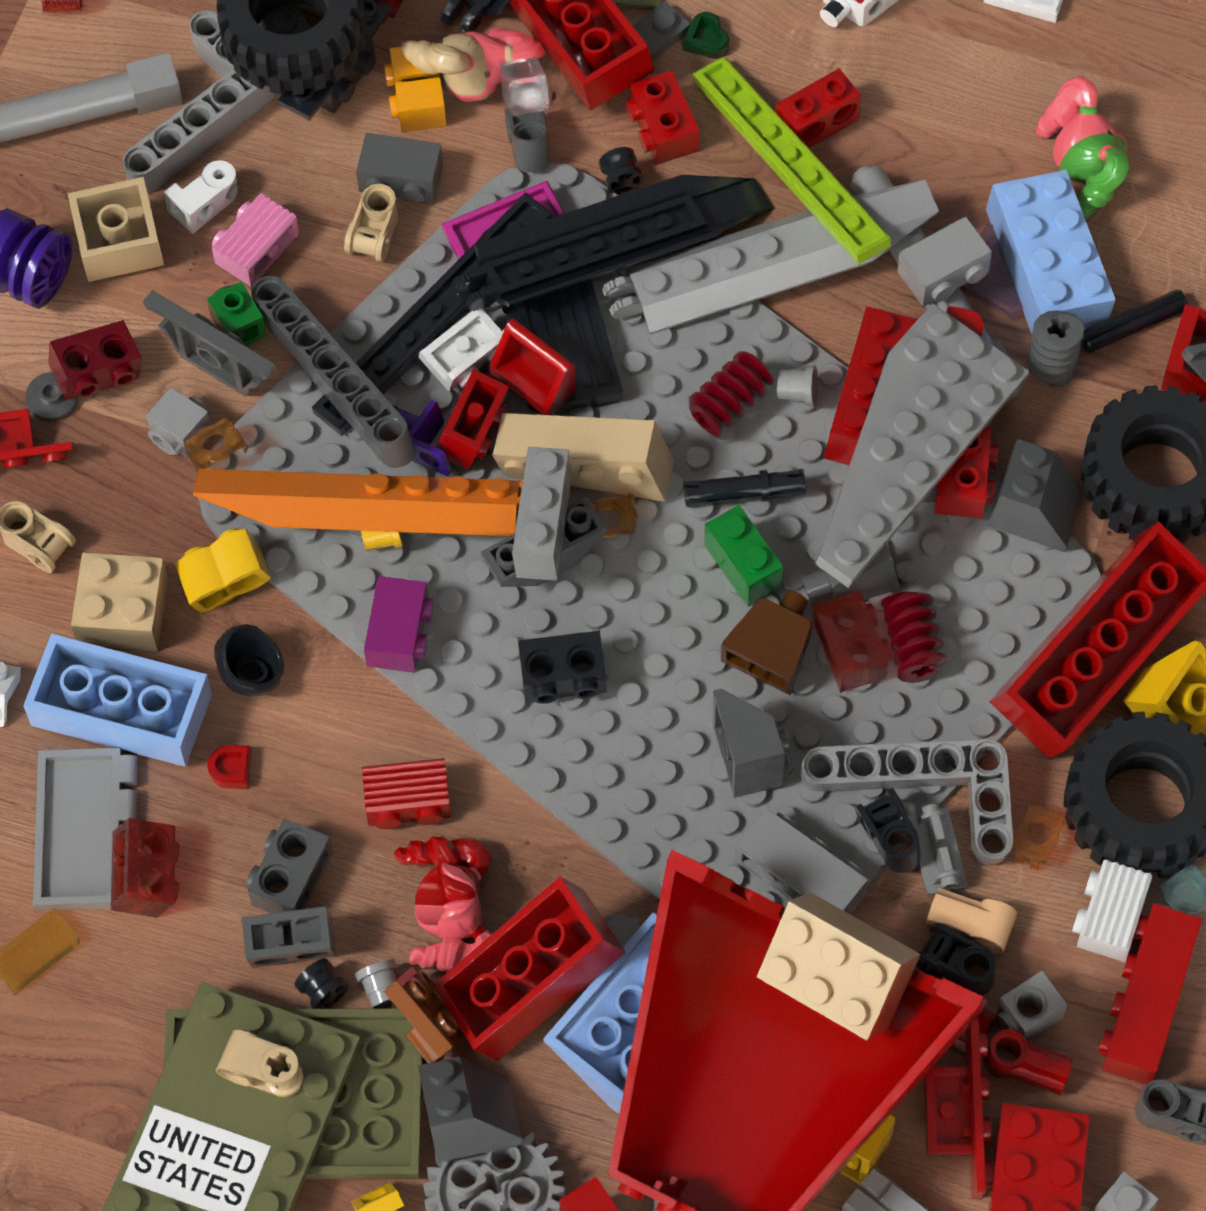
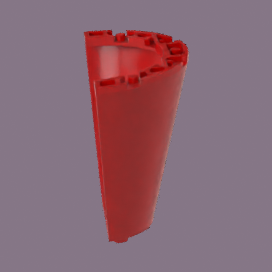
(741, 1087)

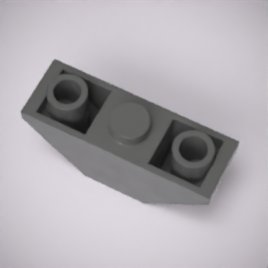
(581, 533)

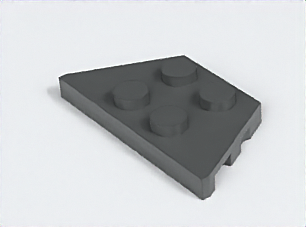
(208, 348)

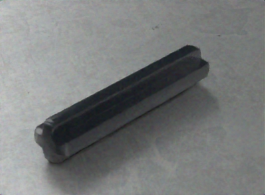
(1133, 321)

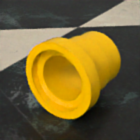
(381, 539)

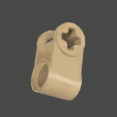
(371, 229)
(39, 540)
(254, 1061)

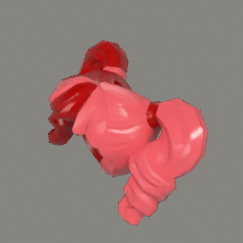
(447, 898)

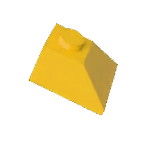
(1174, 688)

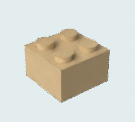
(115, 229)
(120, 601)

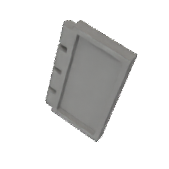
(75, 817)

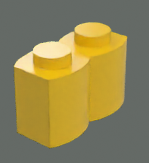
(222, 570)

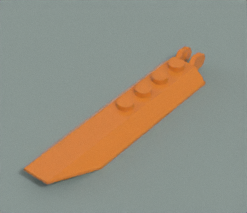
(365, 501)

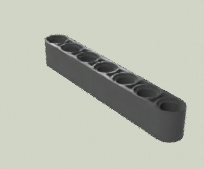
(334, 372)

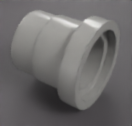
(798, 385)
(377, 979)

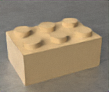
(838, 965)

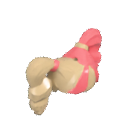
(471, 59)

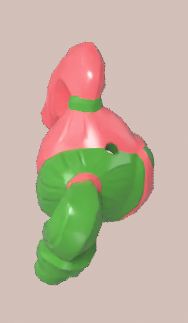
(1087, 143)

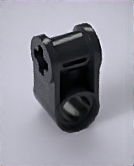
(888, 825)
(950, 954)

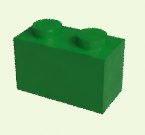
(743, 555)

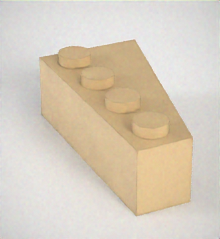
(603, 452)

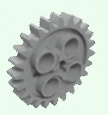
(509, 1183)

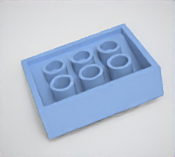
(601, 1024)

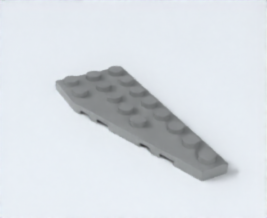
(924, 414)

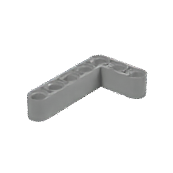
(206, 109)
(927, 775)

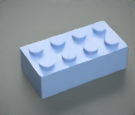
(1050, 248)
(118, 700)

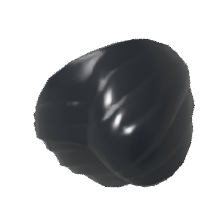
(248, 660)

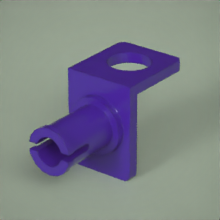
(423, 431)

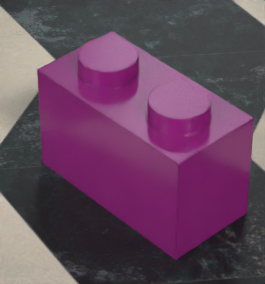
(397, 624)

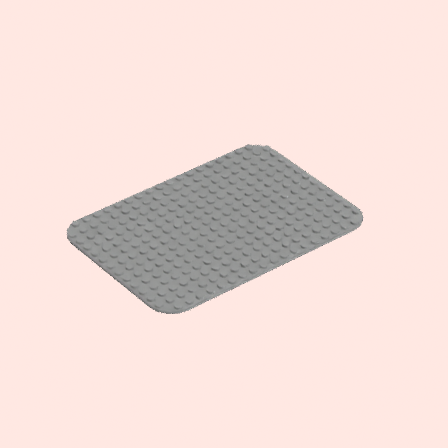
(643, 761)

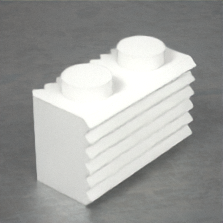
(1113, 910)

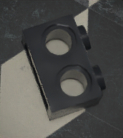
(561, 656)

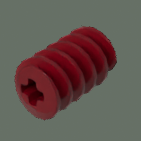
(727, 391)
(913, 635)

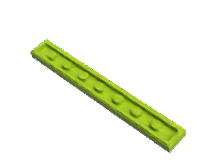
(792, 160)

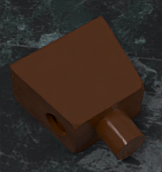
(770, 641)

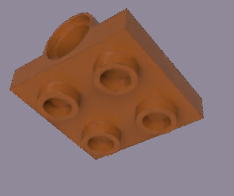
(433, 1025)

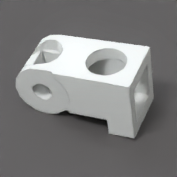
(203, 196)

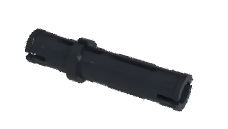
(753, 487)

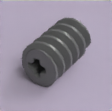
(1055, 347)

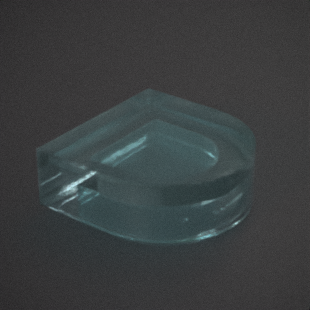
(1185, 890)

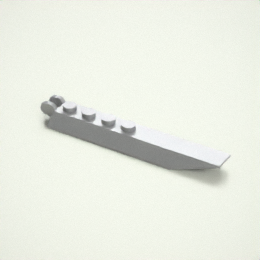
(758, 261)

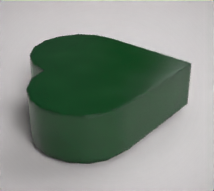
(706, 37)

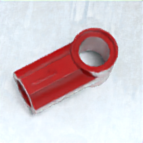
(1032, 1064)

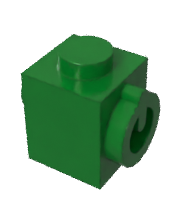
(237, 313)

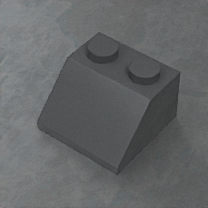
(1036, 497)
(749, 744)
(468, 1108)

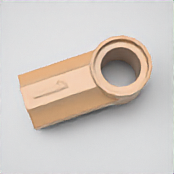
(982, 922)

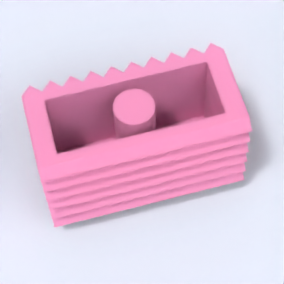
(254, 239)

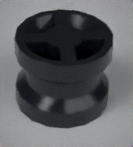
(621, 170)
(321, 984)

